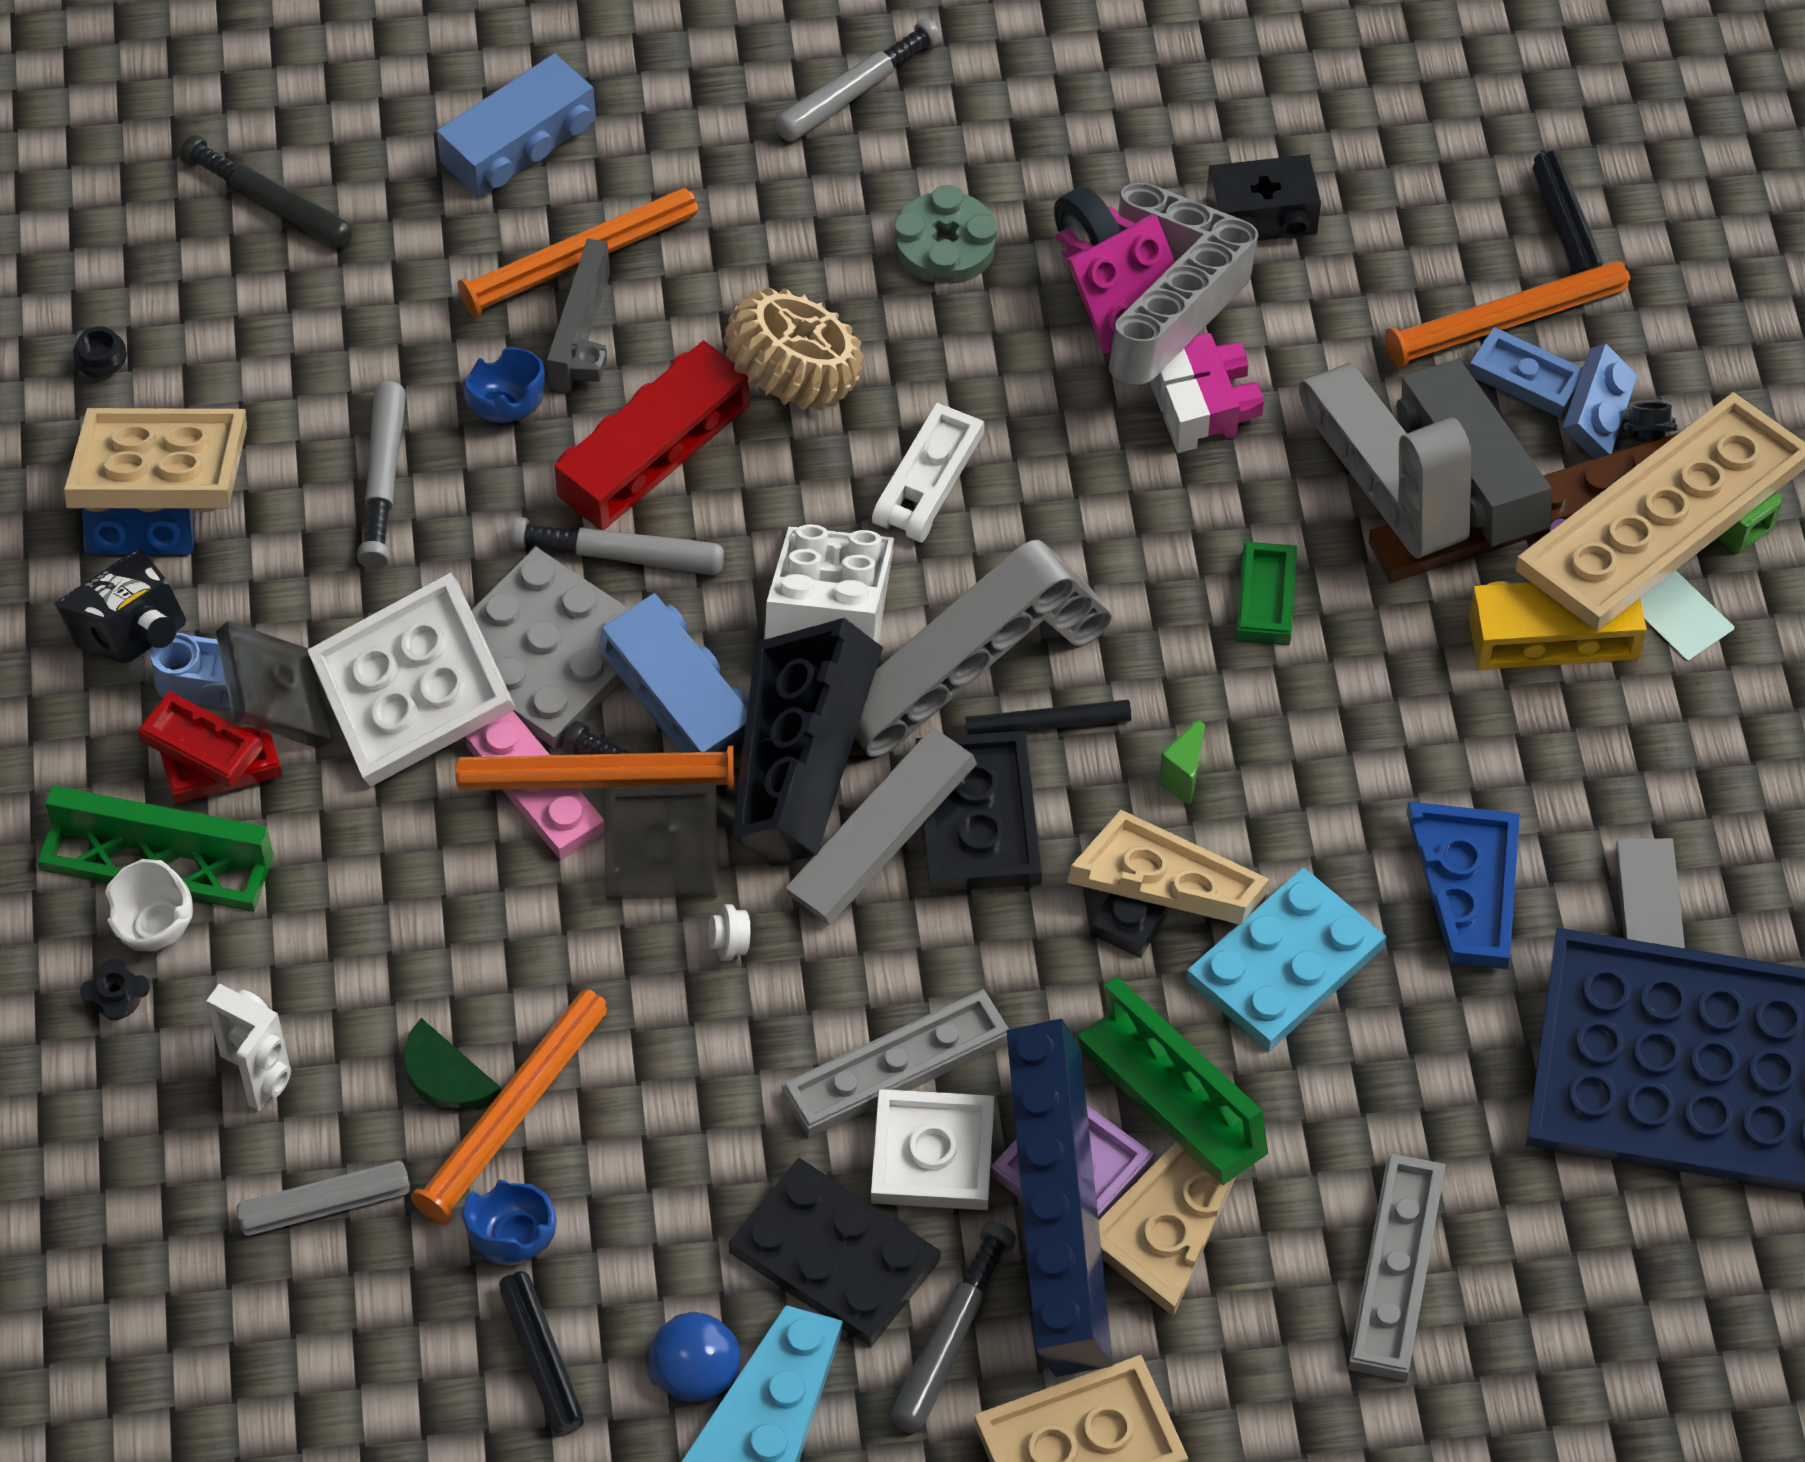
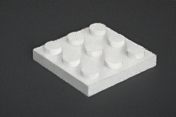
(411, 679)

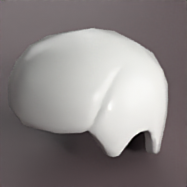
(148, 905)

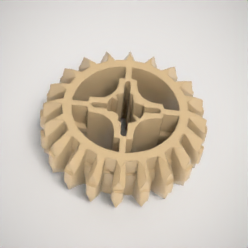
(793, 348)

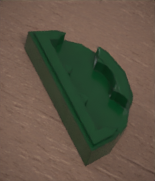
(443, 1073)

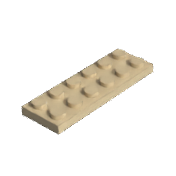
(1663, 511)

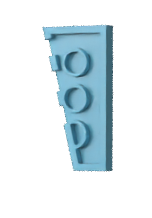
(774, 1395)

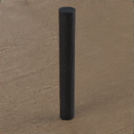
(1050, 718)

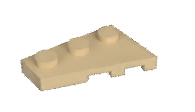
(1166, 870)
(1163, 1226)

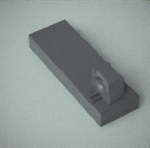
(571, 352)

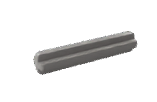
(323, 1198)

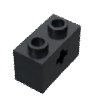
(1270, 194)

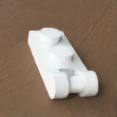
(928, 471)

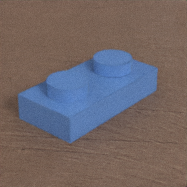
(1526, 372)
(1600, 401)

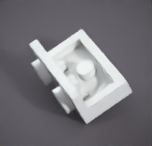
(253, 1040)

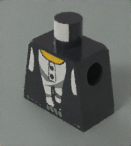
(123, 610)

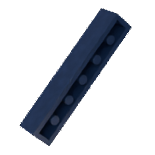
(1059, 1199)

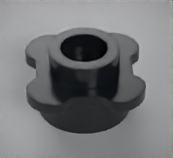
(1650, 420)
(119, 1003)

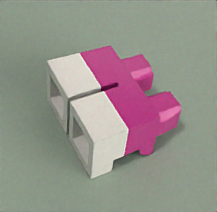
(1198, 392)

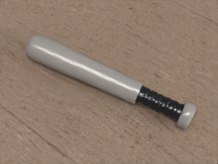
(844, 89)
(382, 465)
(640, 549)

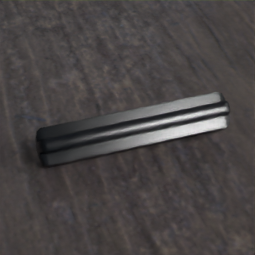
(1566, 212)
(541, 1353)

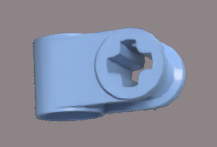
(202, 676)

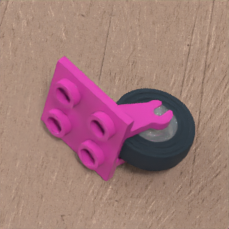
(1109, 257)

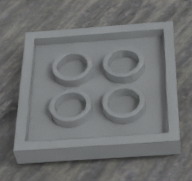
(545, 642)

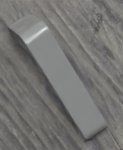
(1210, 268)
(1411, 478)
(974, 634)

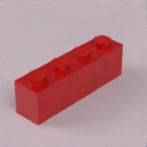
(651, 435)

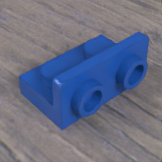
(129, 528)

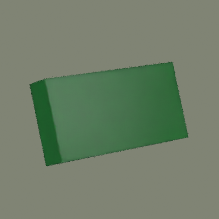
(1266, 593)

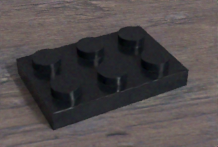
(988, 823)
(834, 1251)

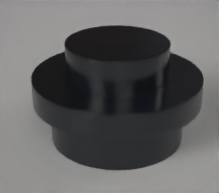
(99, 352)

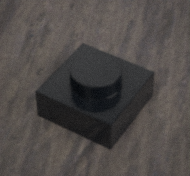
(1128, 923)

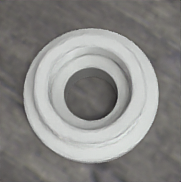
(729, 932)

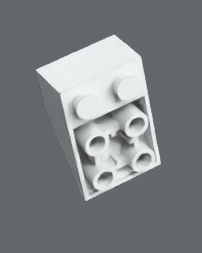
(828, 579)

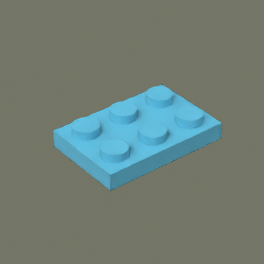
(1286, 959)

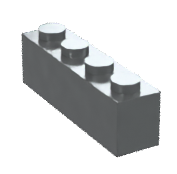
(1506, 487)

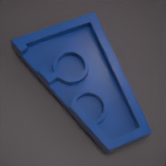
(1470, 877)

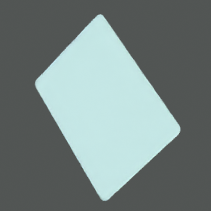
(1683, 616)

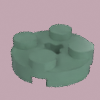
(945, 212)

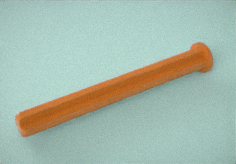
(567, 253)
(1505, 312)
(595, 770)
(509, 1107)

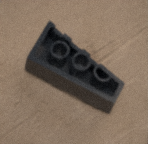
(799, 735)

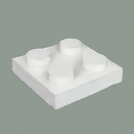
(932, 1149)

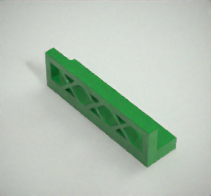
(158, 830)
(1175, 1084)

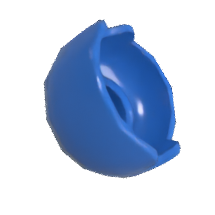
(506, 388)
(509, 1222)
(693, 1357)

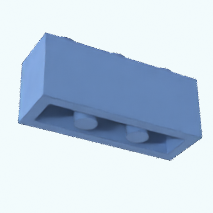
(516, 125)
(674, 678)

